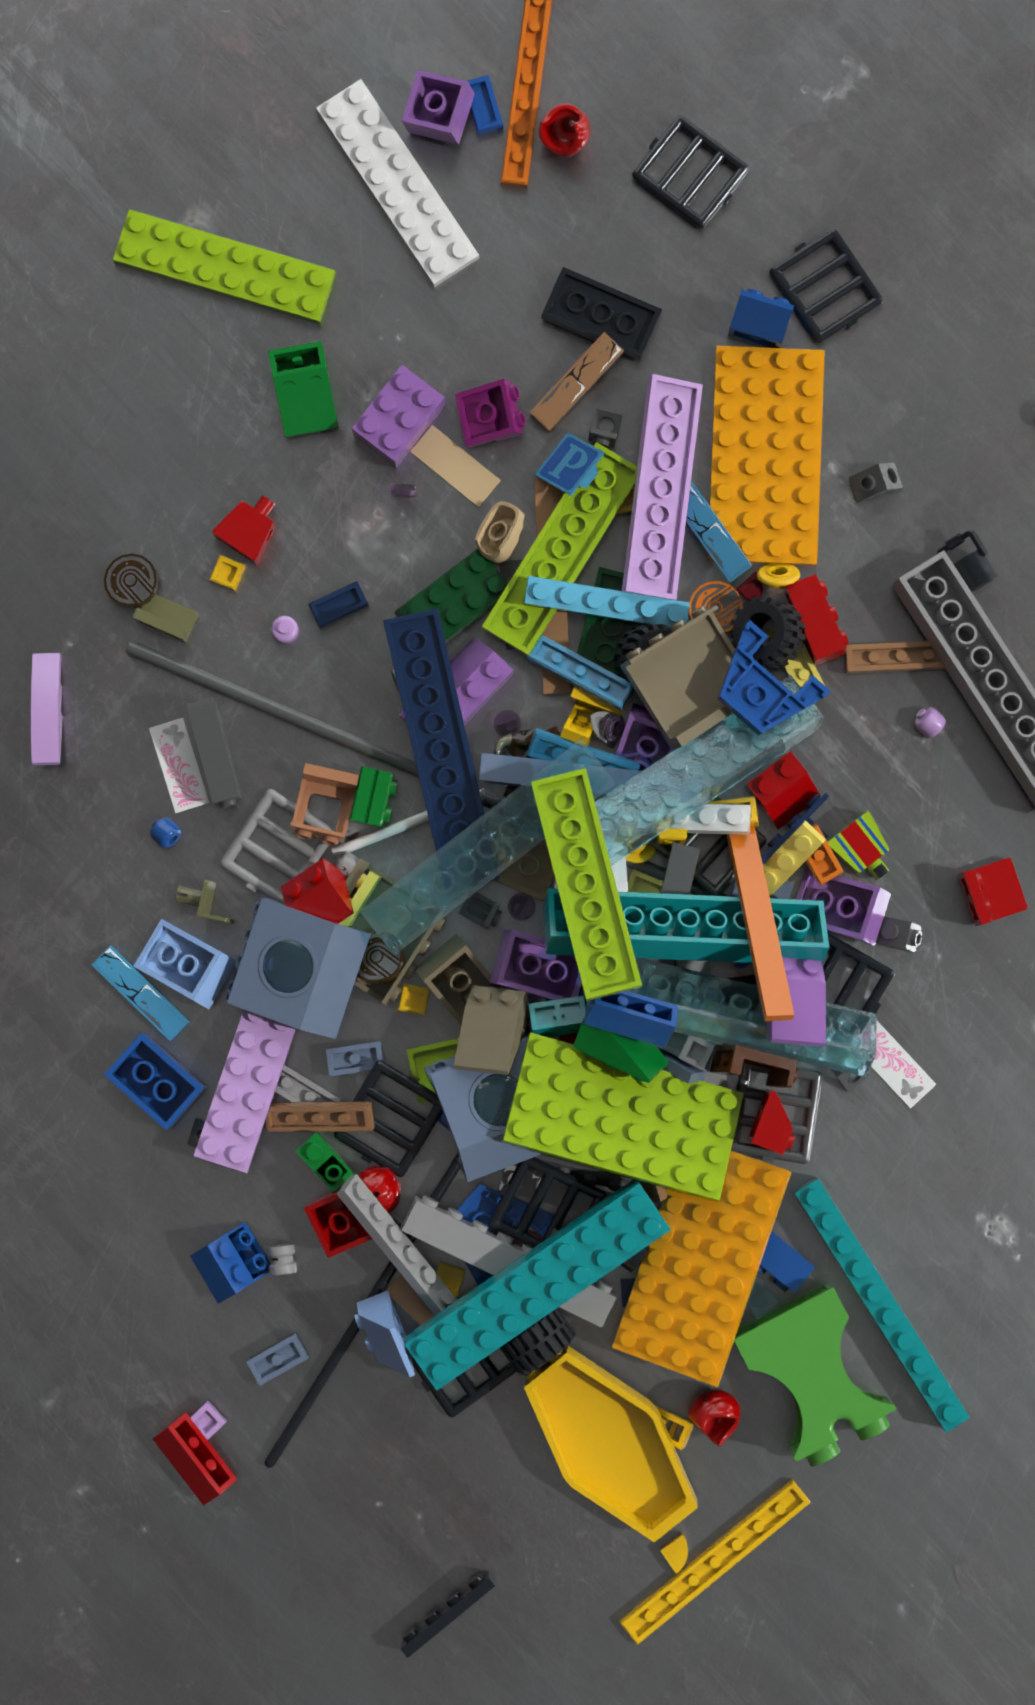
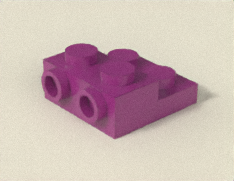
(490, 413)

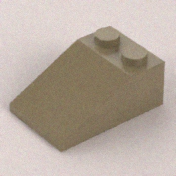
(452, 974)
(491, 1029)

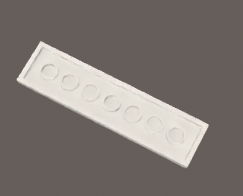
(397, 183)

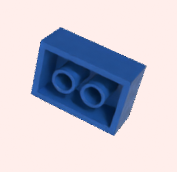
(155, 1081)

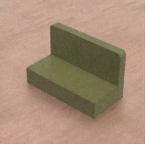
(167, 617)

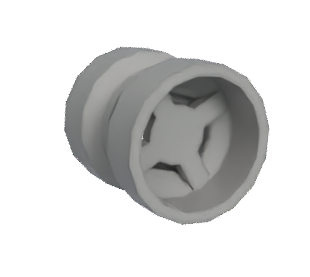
(281, 1259)

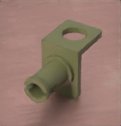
(201, 899)

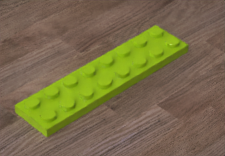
(224, 266)
(562, 550)
(586, 884)

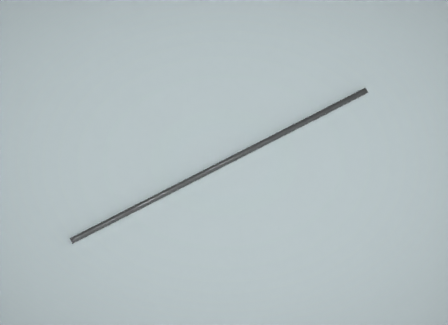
(326, 730)

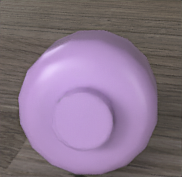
(284, 630)
(929, 722)

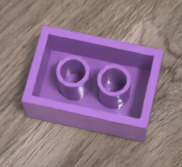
(399, 416)
(526, 967)

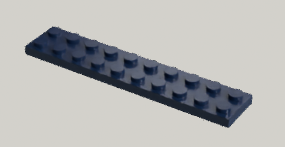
(434, 723)

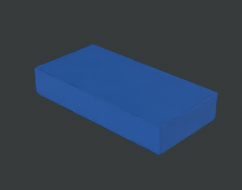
(484, 106)

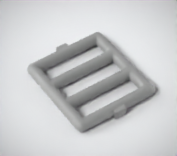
(242, 841)

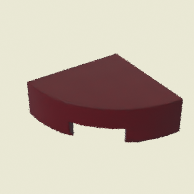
(750, 588)

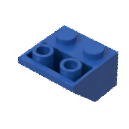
(760, 319)
(231, 1262)

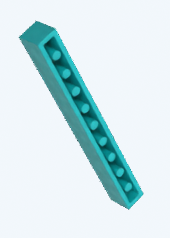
(880, 1304)

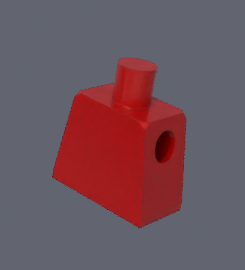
(247, 529)

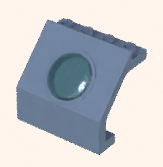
(297, 968)
(477, 1114)

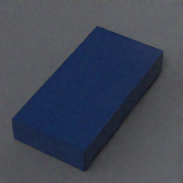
(338, 605)

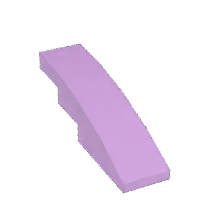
(46, 709)

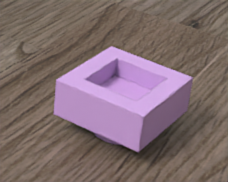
(208, 1420)

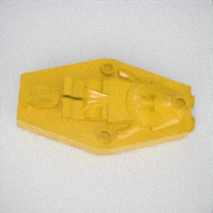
(610, 1443)

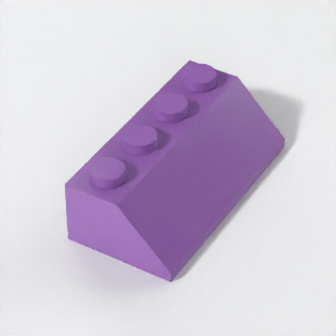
(477, 677)

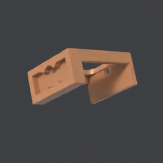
(330, 784)

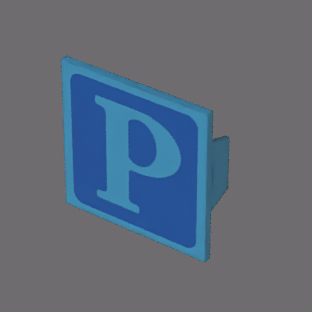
(570, 465)

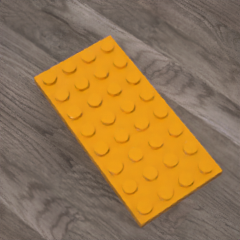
(768, 451)
(702, 1272)

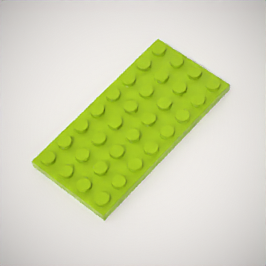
(608, 1121)

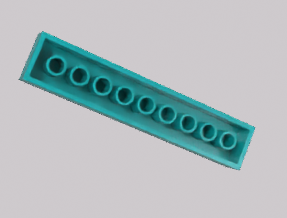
(698, 927)
(536, 1284)

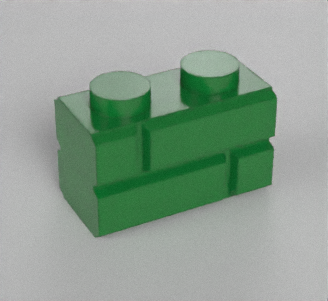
(372, 797)

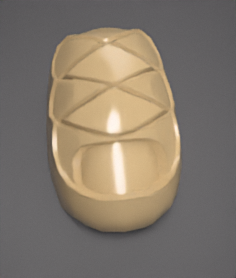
(500, 532)

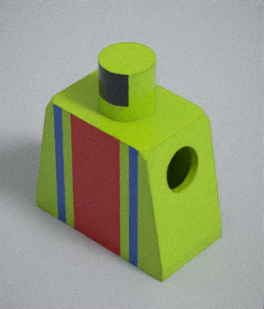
(861, 846)

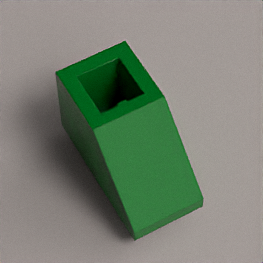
(325, 1161)

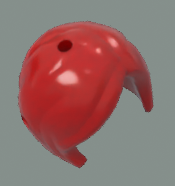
(560, 134)
(384, 1181)
(715, 1414)

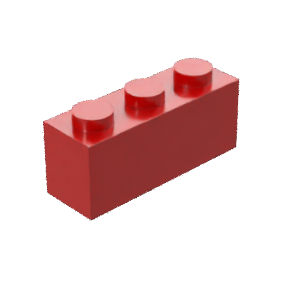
(822, 633)
(194, 1459)

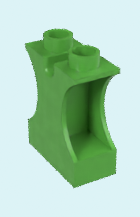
(803, 1351)

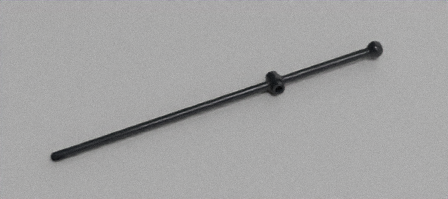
(348, 1337)

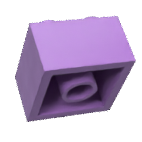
(438, 107)

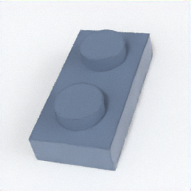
(353, 1058)
(277, 1359)

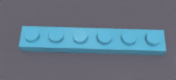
(603, 602)

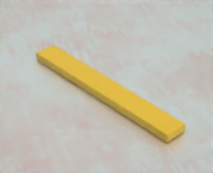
(714, 1561)

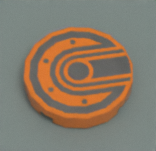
(717, 594)

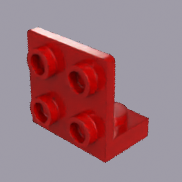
(993, 891)

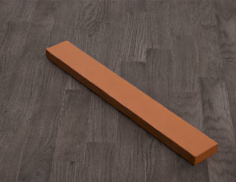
(526, 93)
(760, 927)

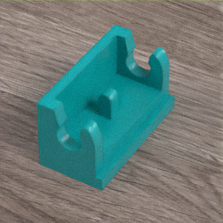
(557, 1016)

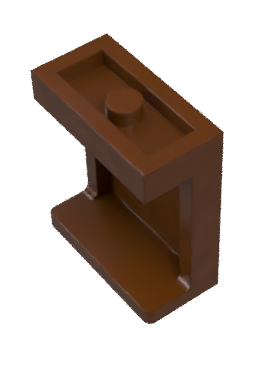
(730, 1058)

